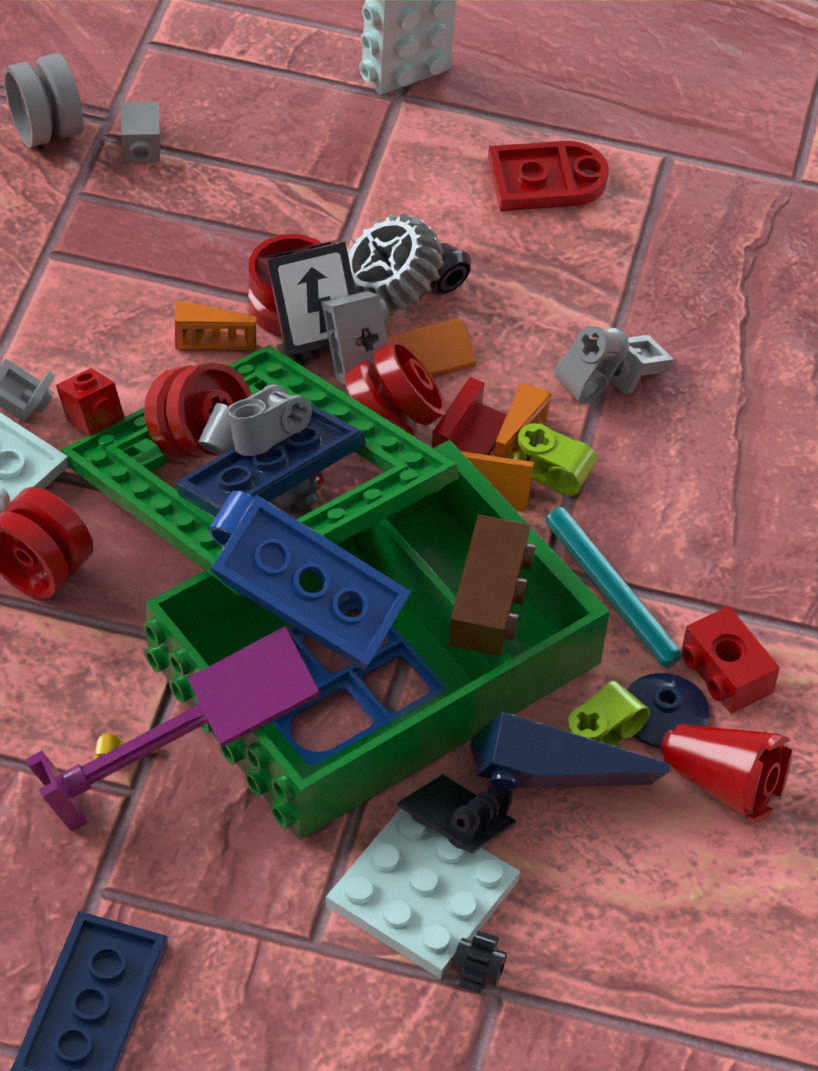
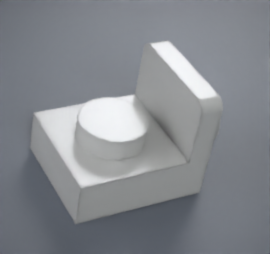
(643, 358)

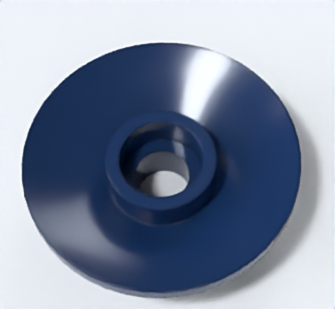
(687, 706)

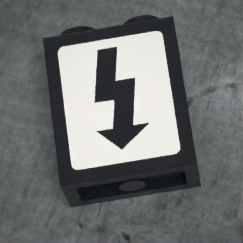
(299, 285)

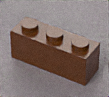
(491, 586)

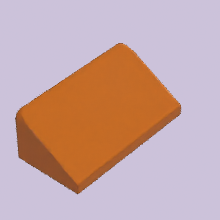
(440, 346)
(507, 476)

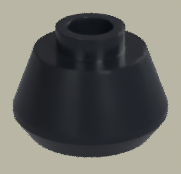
(453, 272)

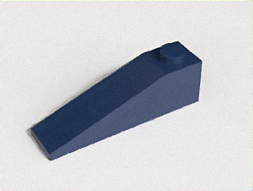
(535, 755)

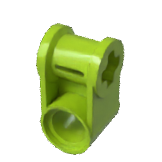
(557, 460)
(609, 715)

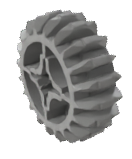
(396, 260)

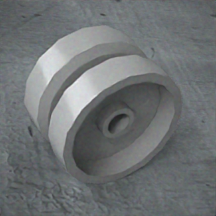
(43, 100)

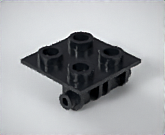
(459, 814)

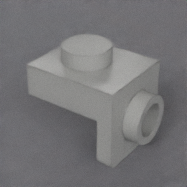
(23, 392)

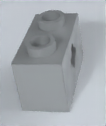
(344, 322)

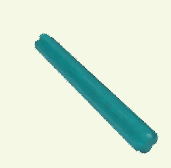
(614, 587)

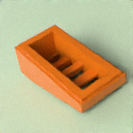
(200, 326)
(528, 407)

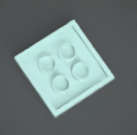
(421, 892)

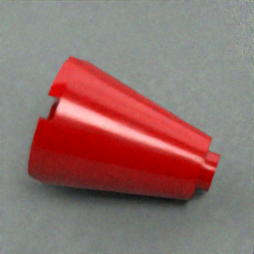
(731, 765)

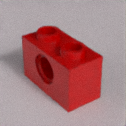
(729, 659)

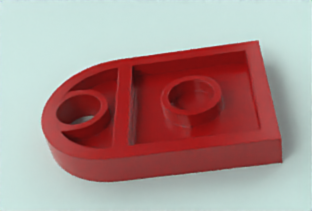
(546, 174)

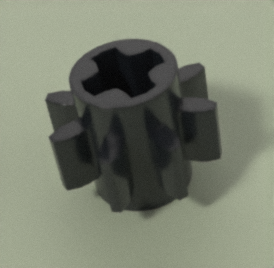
(479, 962)

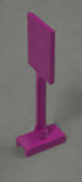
(232, 697)

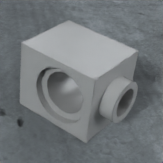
(140, 131)

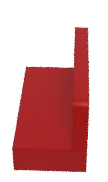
(470, 422)

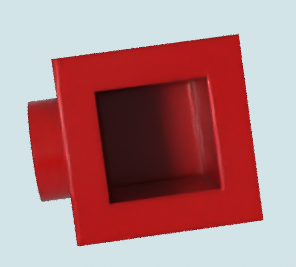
(90, 401)

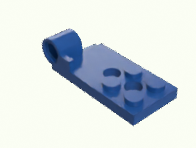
(270, 550)

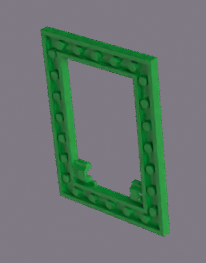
(124, 456)

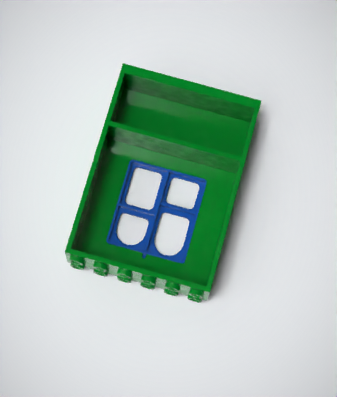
(424, 551)

